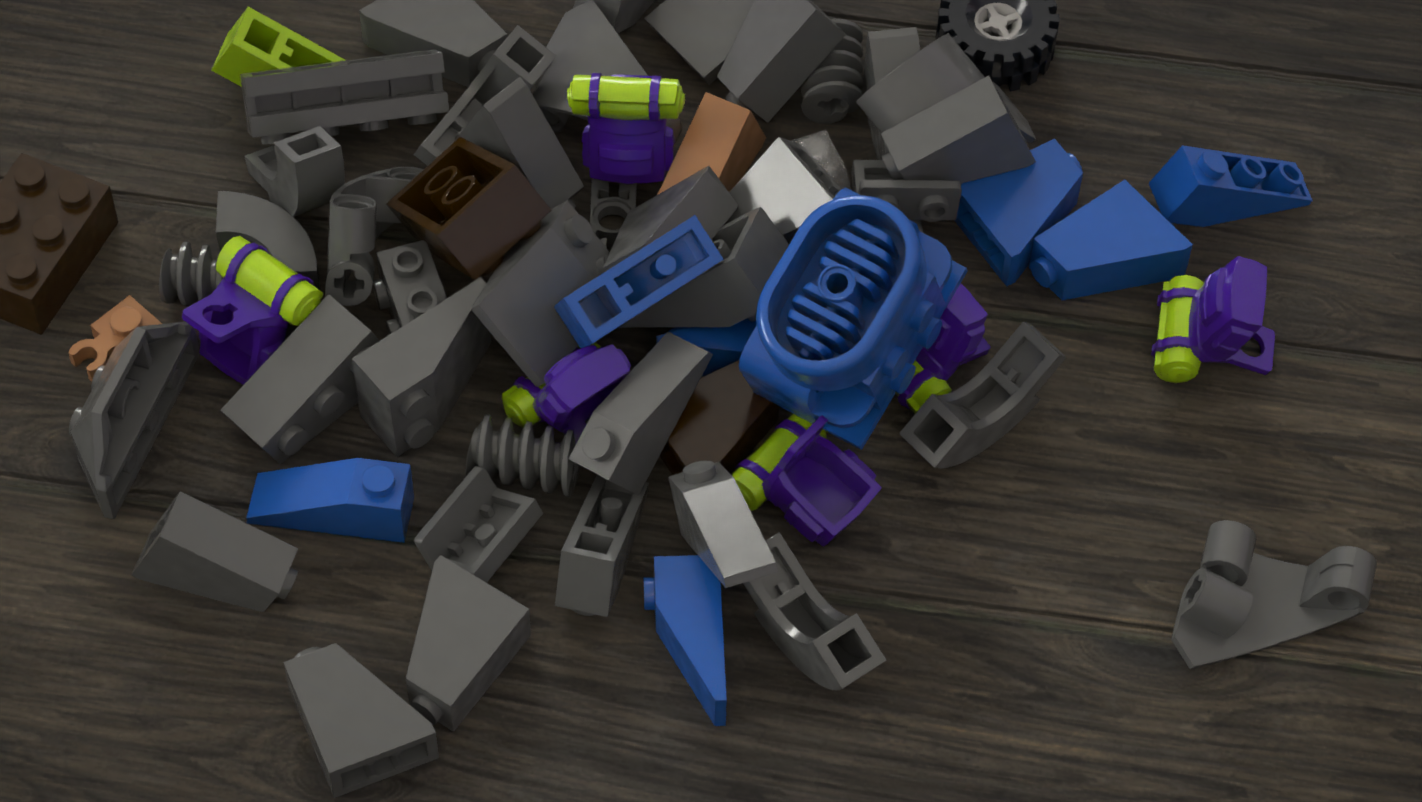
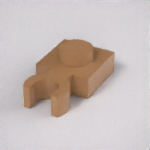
(109, 332)

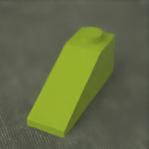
(263, 45)

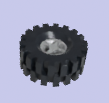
(1020, 39)

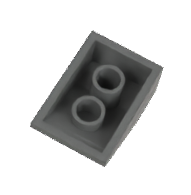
(531, 281)
(730, 288)
(420, 371)

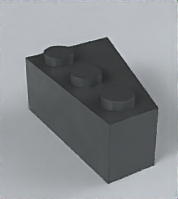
(302, 382)

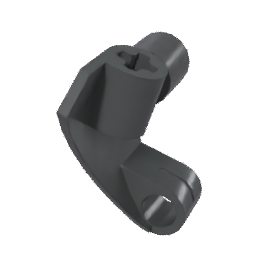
(584, 46)
(924, 81)
(355, 221)
(1257, 602)

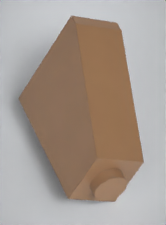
(718, 137)

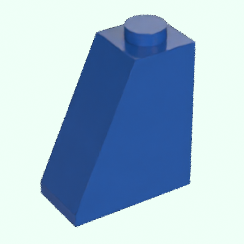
(1014, 207)
(1109, 247)

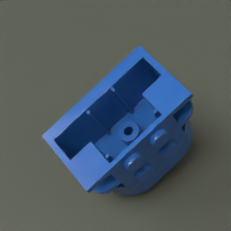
(848, 314)

